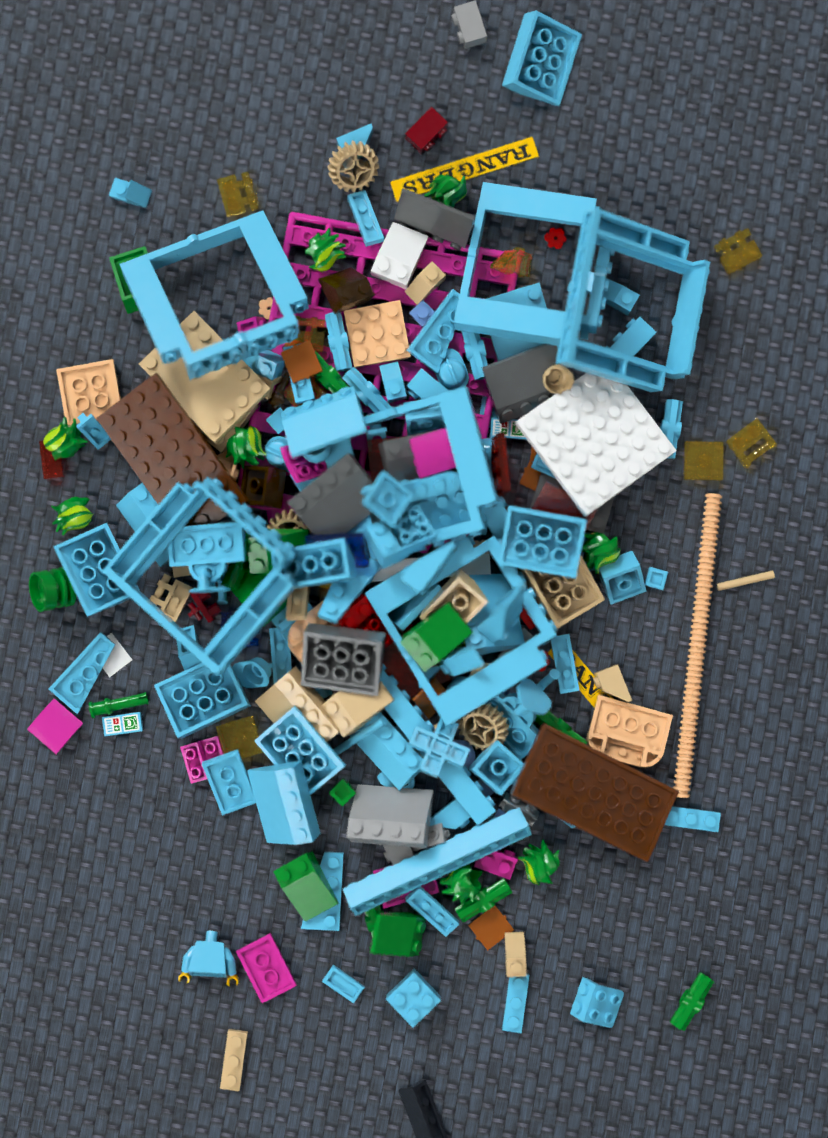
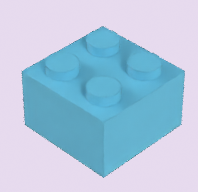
(413, 997)

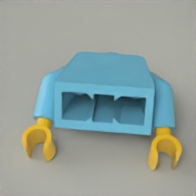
(209, 960)

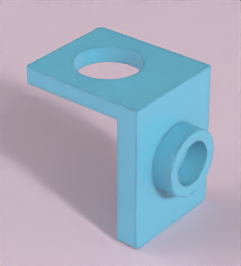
(376, 430)

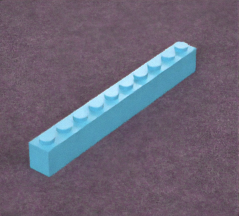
(454, 777)
(437, 861)

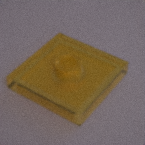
(703, 460)
(239, 735)

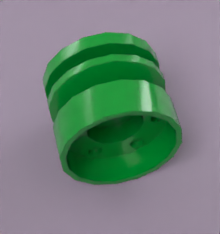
(51, 589)

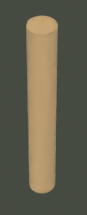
(745, 580)

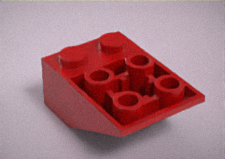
(363, 617)

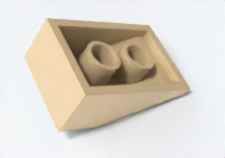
(354, 710)

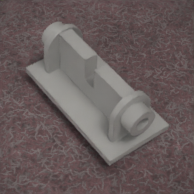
(529, 811)
(436, 836)

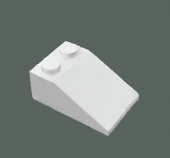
(399, 255)

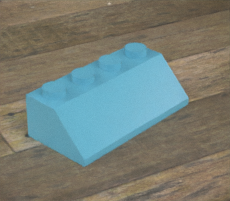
(136, 509)
(321, 563)
(391, 753)

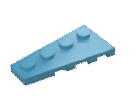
(434, 338)
(345, 592)
(80, 676)
(333, 869)

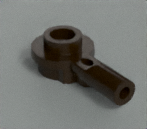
(277, 397)

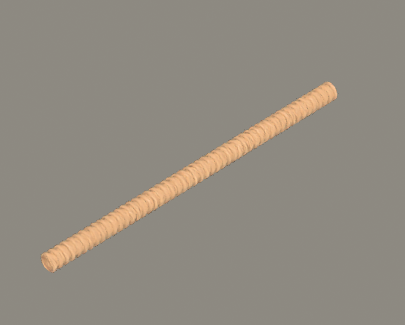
(697, 644)

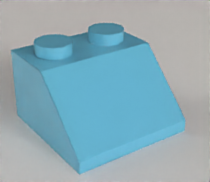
(622, 578)
(496, 767)

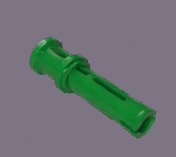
(108, 705)

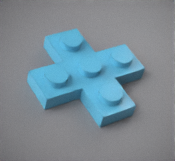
(438, 748)

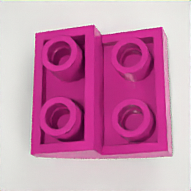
(432, 453)
(300, 467)
(55, 726)
(198, 752)

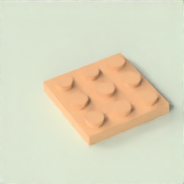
(377, 334)
(88, 389)

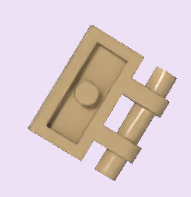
(176, 598)

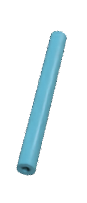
(359, 736)

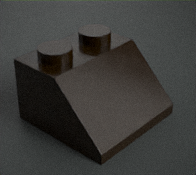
(346, 289)
(263, 486)

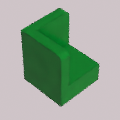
(342, 791)

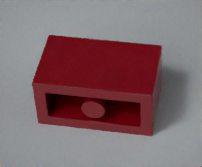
(426, 131)

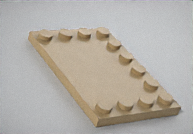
(217, 398)

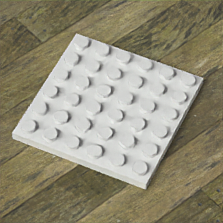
(595, 439)

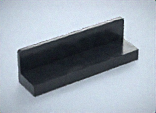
(422, 1111)

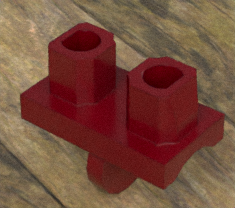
(208, 612)

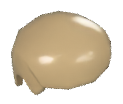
(558, 379)

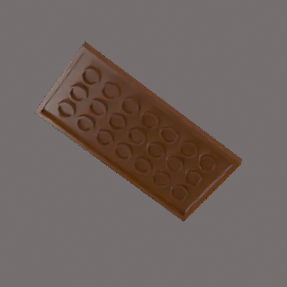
(166, 446)
(594, 792)

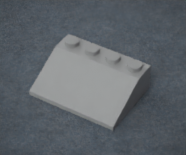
(390, 816)

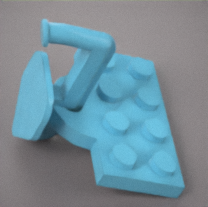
(207, 553)
(520, 717)

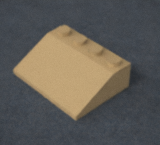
(562, 595)
(289, 693)

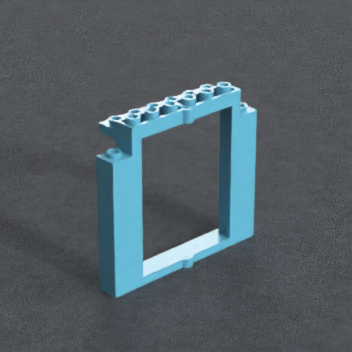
(652, 247)
(517, 320)
(163, 323)
(467, 453)
(160, 531)
(498, 675)

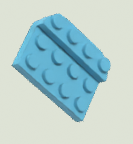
(439, 498)

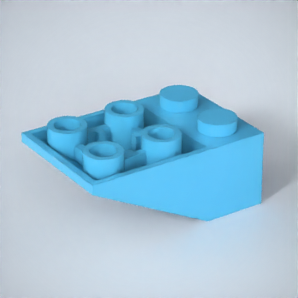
(398, 542)

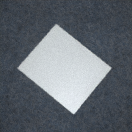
(117, 659)

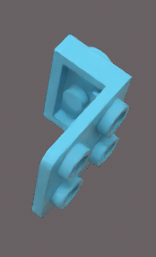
(596, 1003)

